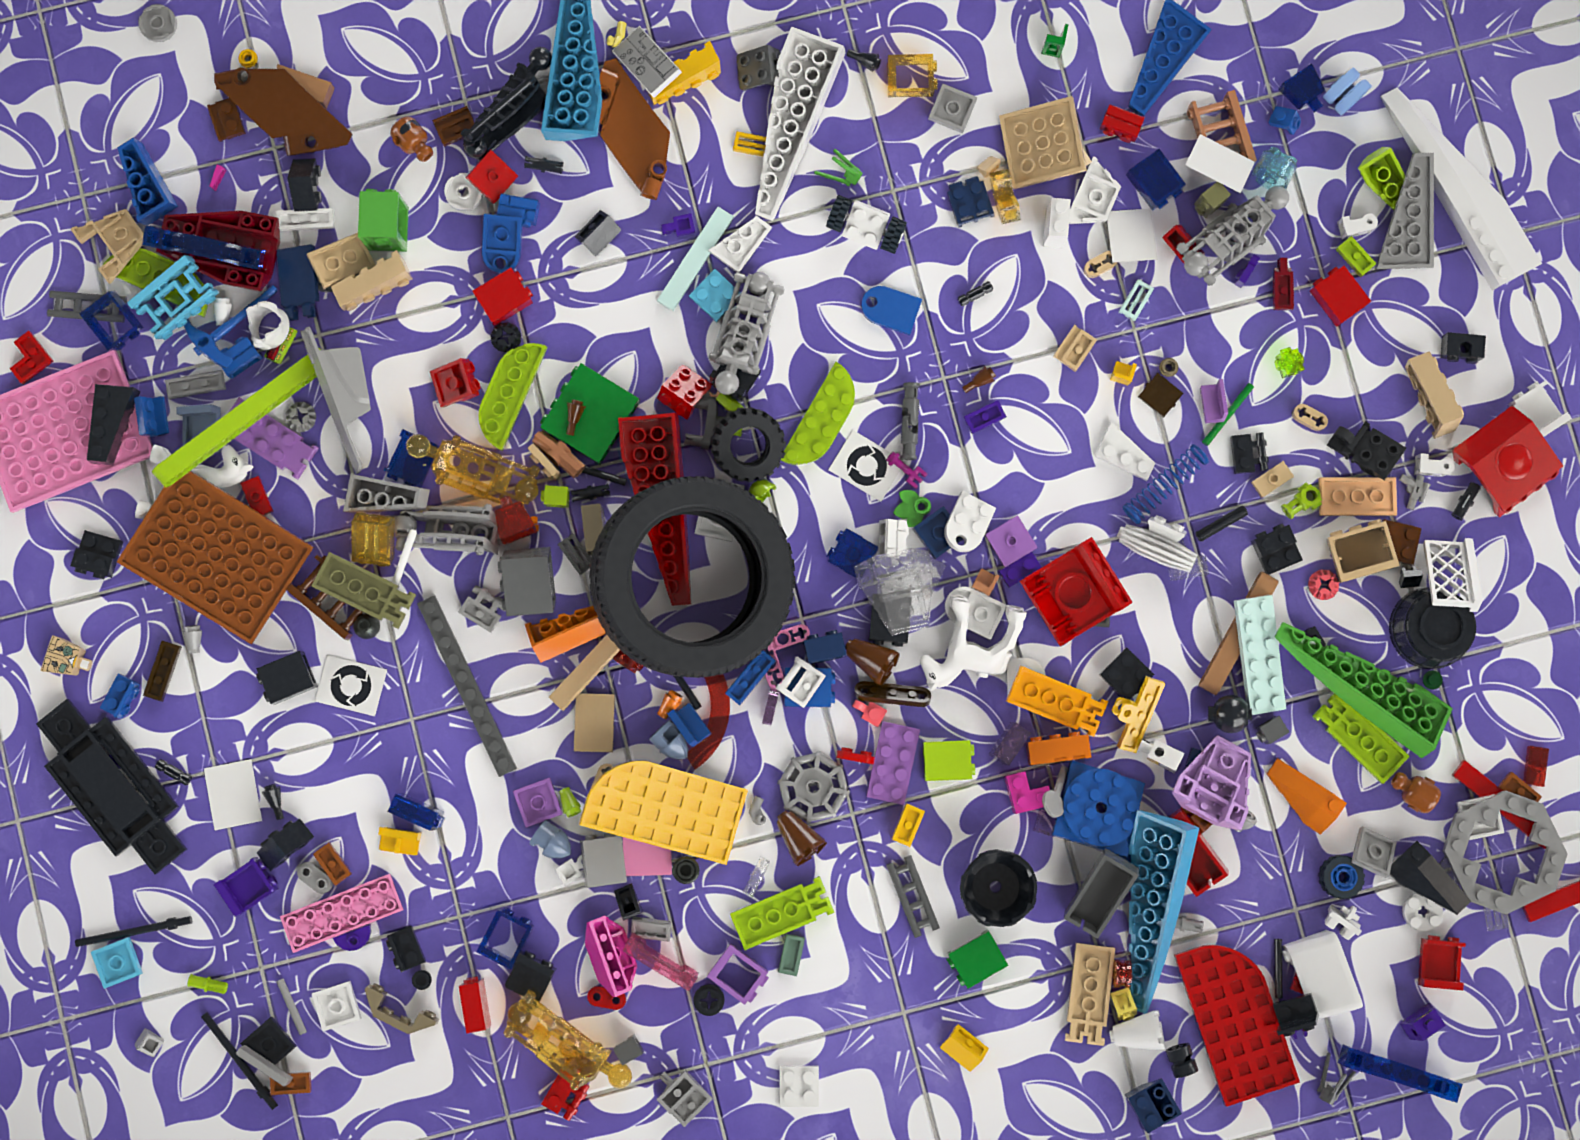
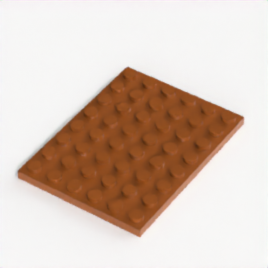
(215, 555)

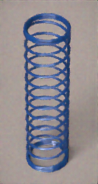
(1127, 509)

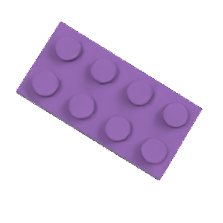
(893, 763)

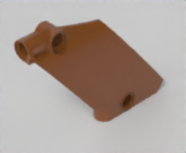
(632, 130)

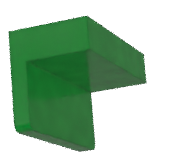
(1054, 44)

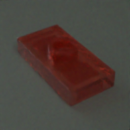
(1536, 766)

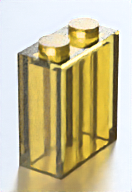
(373, 539)

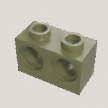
(1211, 199)

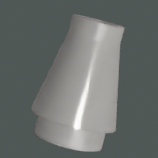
(192, 638)

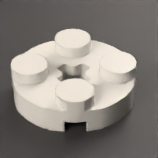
(454, 198)
(1429, 921)

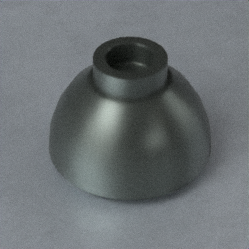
(366, 626)
(685, 870)

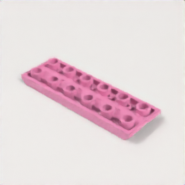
(341, 913)

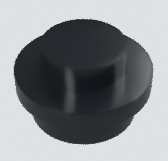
(421, 979)

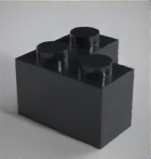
(303, 184)
(283, 844)

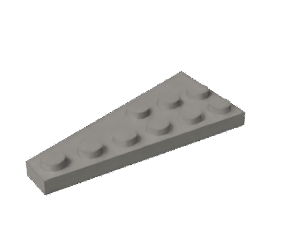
(1411, 229)

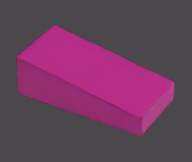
(217, 177)

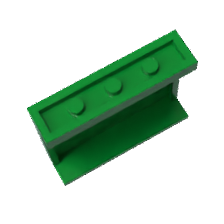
(599, 422)

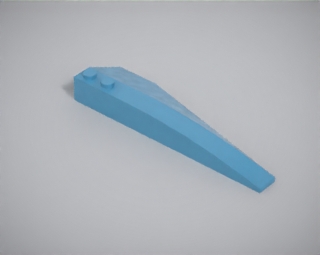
(574, 79)
(1164, 855)

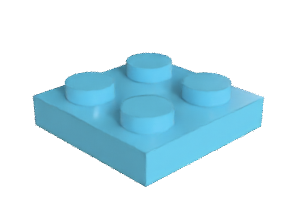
(713, 295)
(116, 962)

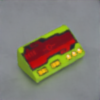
(277, 354)

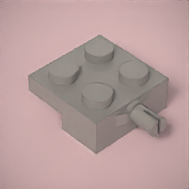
(683, 1097)

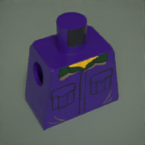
(1424, 1021)

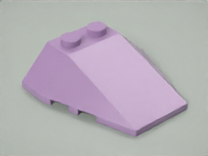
(1217, 784)

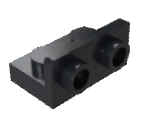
(405, 949)

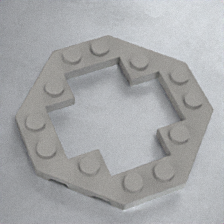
(1542, 833)

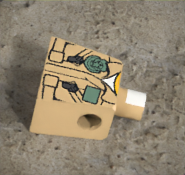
(65, 657)

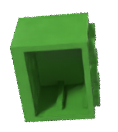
(383, 220)

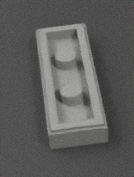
(195, 384)
(264, 1065)

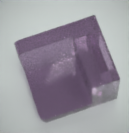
(1044, 823)

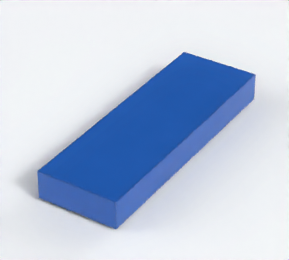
(750, 677)

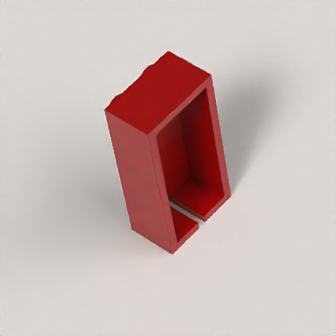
(1204, 863)

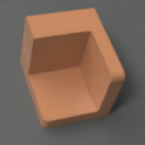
(985, 582)

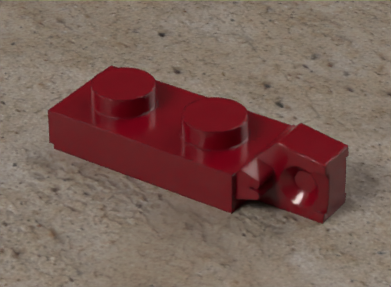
(1283, 286)

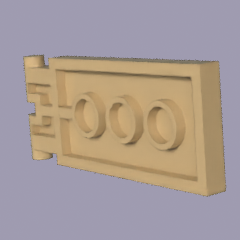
(1090, 993)

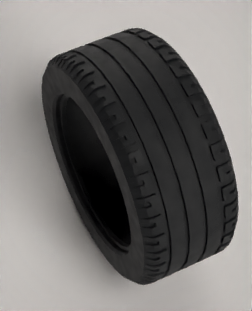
(767, 560)

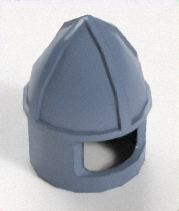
(670, 741)
(552, 840)

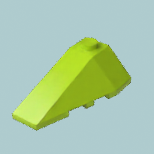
(1383, 174)

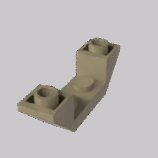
(376, 997)

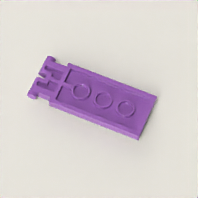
(276, 444)

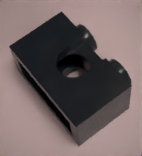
(1472, 343)

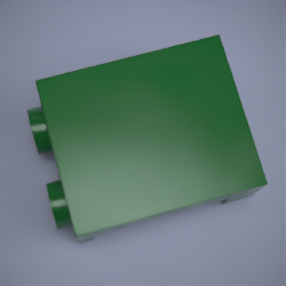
(977, 960)

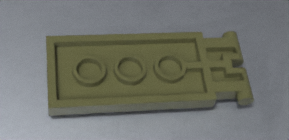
(362, 589)

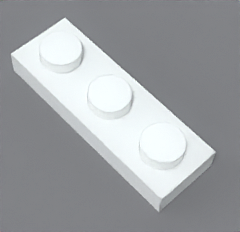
(305, 220)

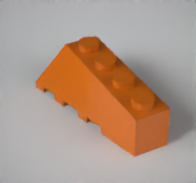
(563, 633)

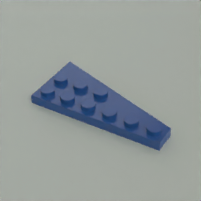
(1171, 46)

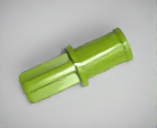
(207, 984)

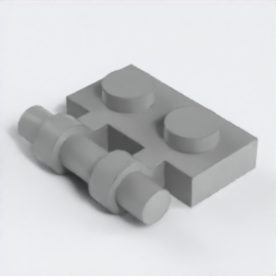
(479, 613)

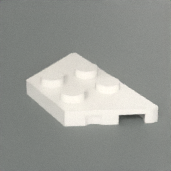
(1094, 196)

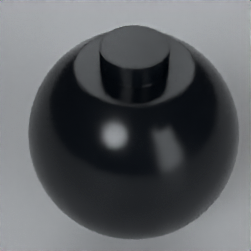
(1230, 713)

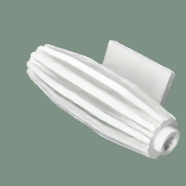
(1159, 543)

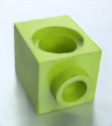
(555, 496)

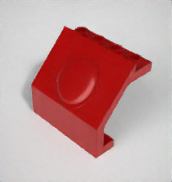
(1509, 459)
(1076, 591)

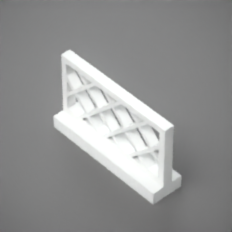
(1468, 569)

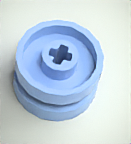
(1344, 89)

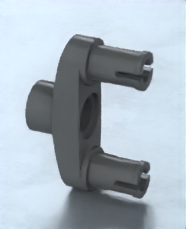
(712, 420)

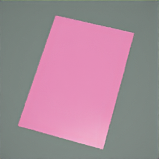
(646, 859)

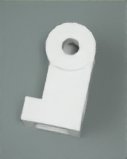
(1356, 227)
(1431, 467)

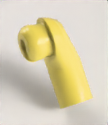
(619, 36)

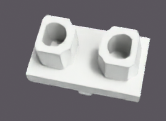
(1350, 926)

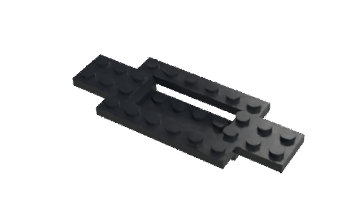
(105, 793)

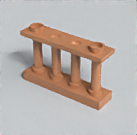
(1234, 120)

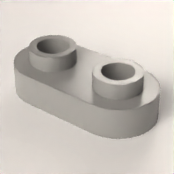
(315, 876)

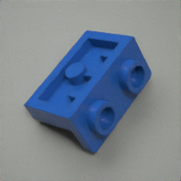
(151, 416)
(120, 696)

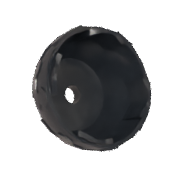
(1013, 899)

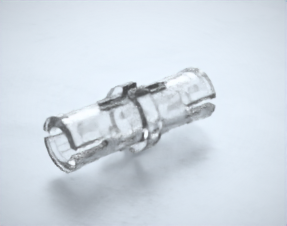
(756, 876)

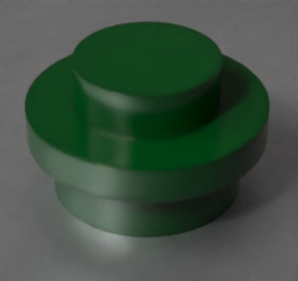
(1432, 679)

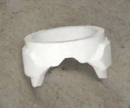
(274, 338)

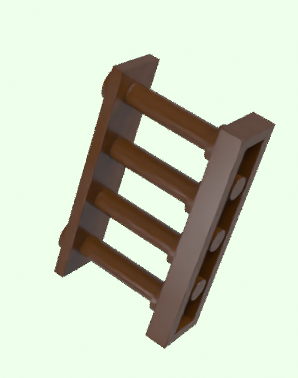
(314, 604)

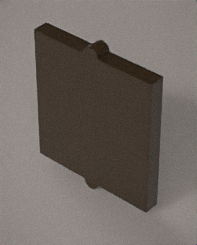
(1160, 395)

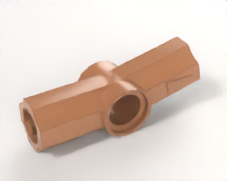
(558, 453)

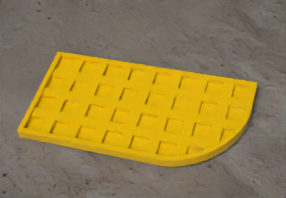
(666, 809)

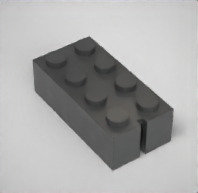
(1101, 893)

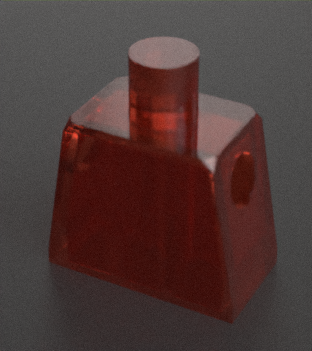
(513, 521)

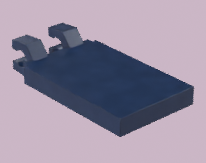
(297, 281)

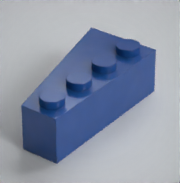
(146, 184)

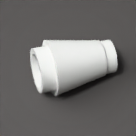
(222, 310)

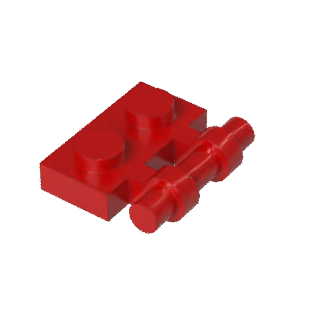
(559, 1093)

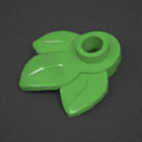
(909, 507)

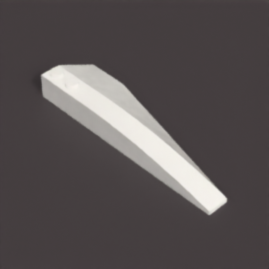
(800, 92)

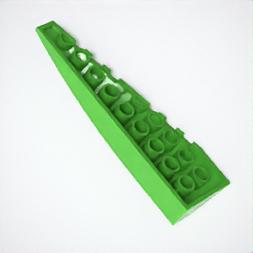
(1389, 702)

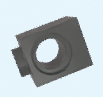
(1271, 730)

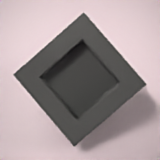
(628, 1050)

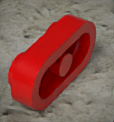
(863, 757)
(606, 999)

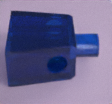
(1304, 89)

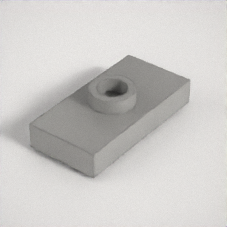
(651, 928)

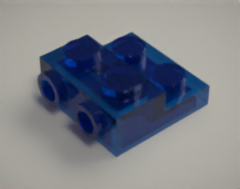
(850, 551)

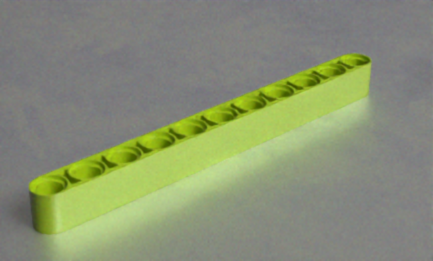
(235, 422)

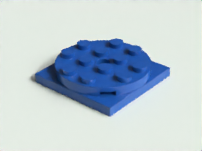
(1083, 823)

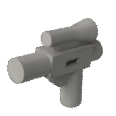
(1415, 489)

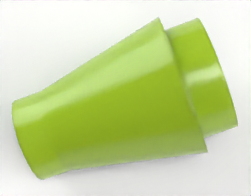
(569, 803)

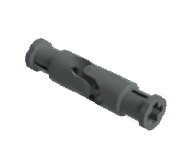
(910, 414)

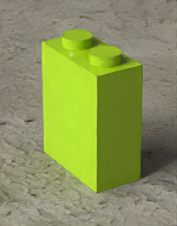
(948, 760)

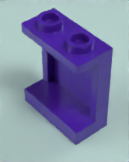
(246, 886)

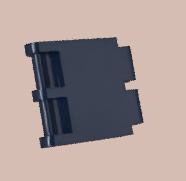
(969, 201)

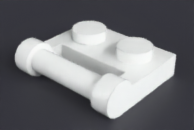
(805, 687)

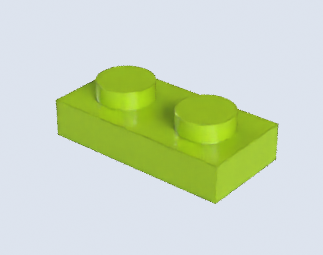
(1356, 256)

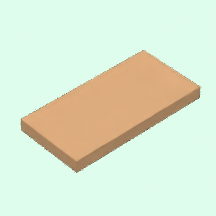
(1357, 496)

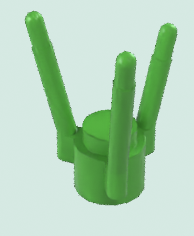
(852, 172)

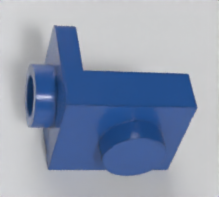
(1285, 119)

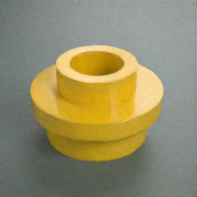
(248, 53)

